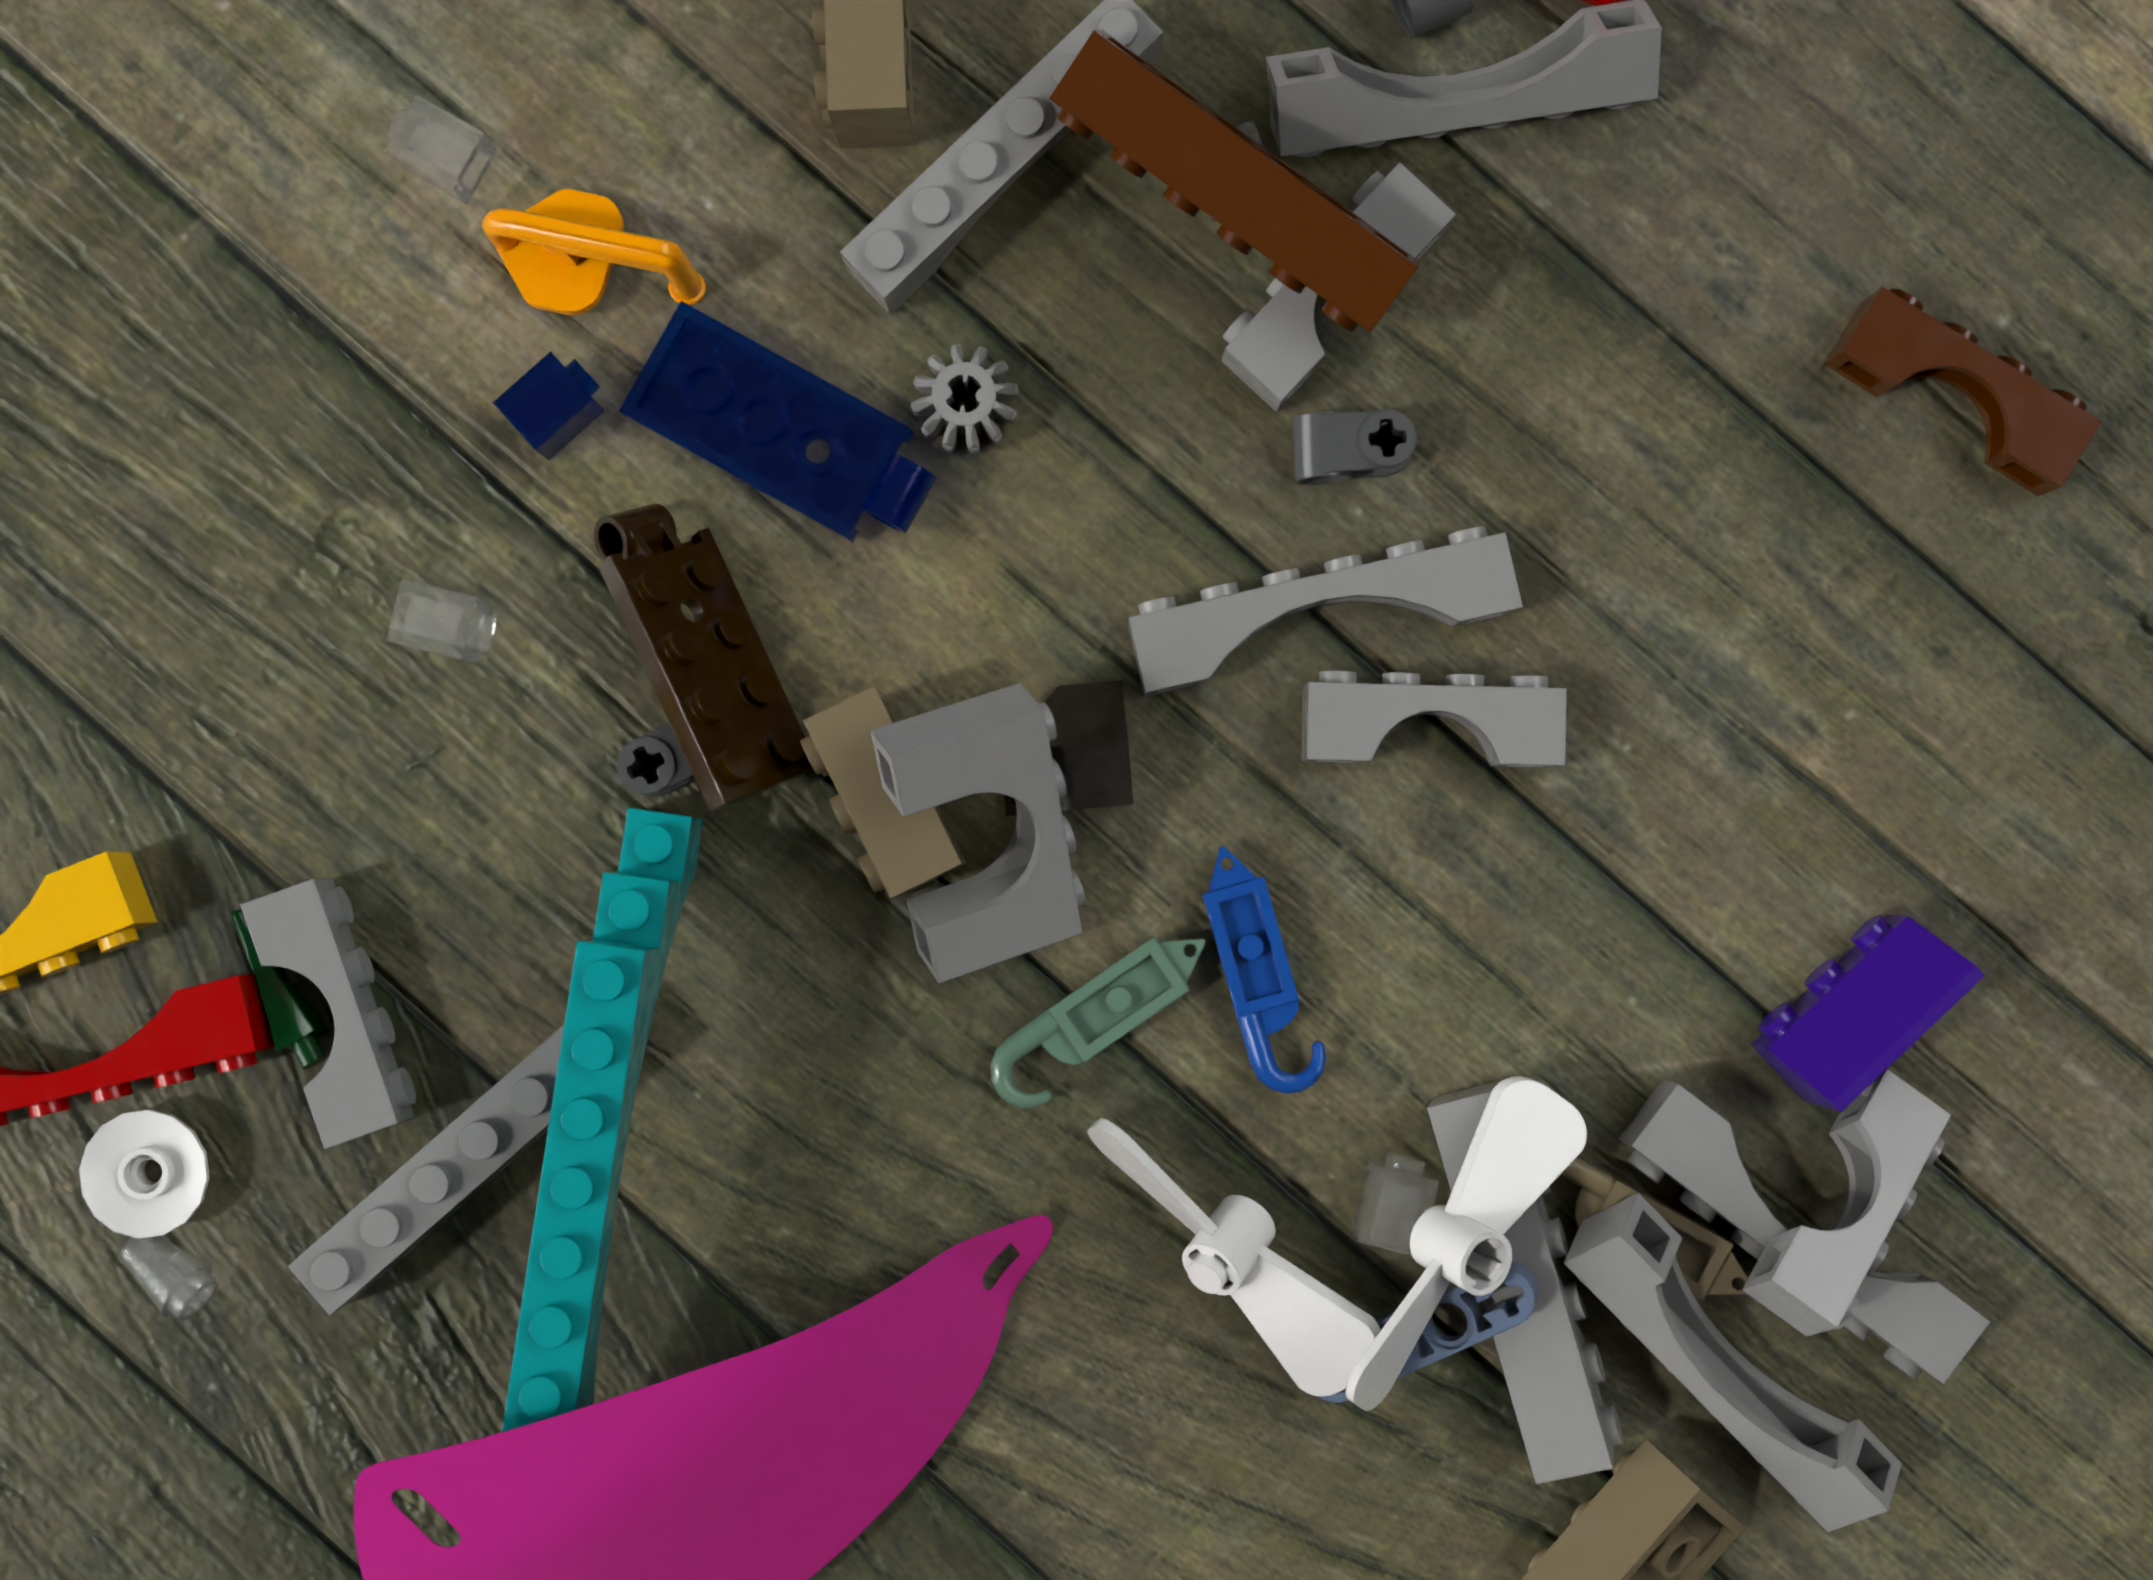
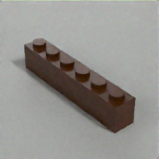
(1233, 181)

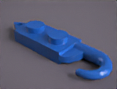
(1256, 970)

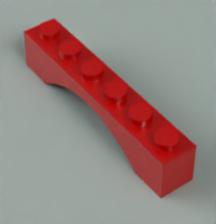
(194, 1027)

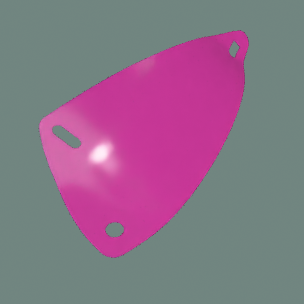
(723, 1468)

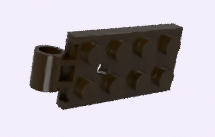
(706, 671)

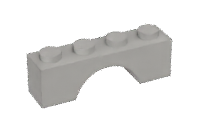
(1280, 343)
(1512, 724)
(311, 934)
(1886, 1143)

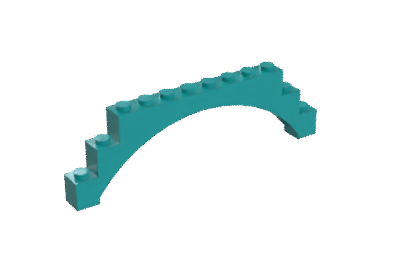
(591, 1111)

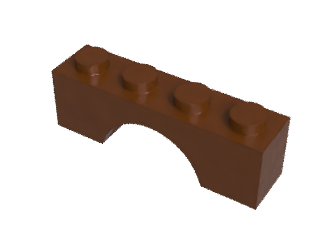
(2029, 429)

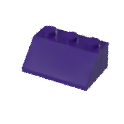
(1864, 1010)

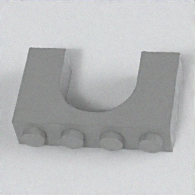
(1030, 890)

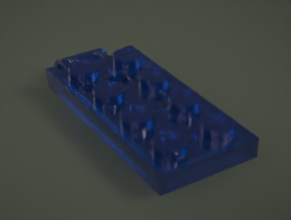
(759, 415)

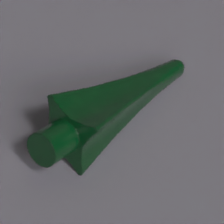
(288, 1014)

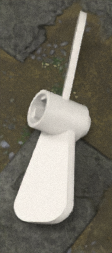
(1514, 1156)
(1299, 1318)

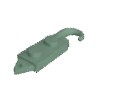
(1098, 1012)

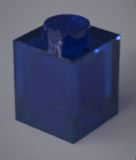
(551, 404)

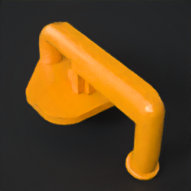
(566, 250)

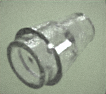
(170, 1276)

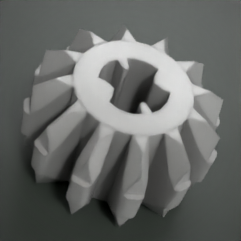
(989, 398)

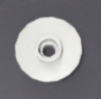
(116, 1179)

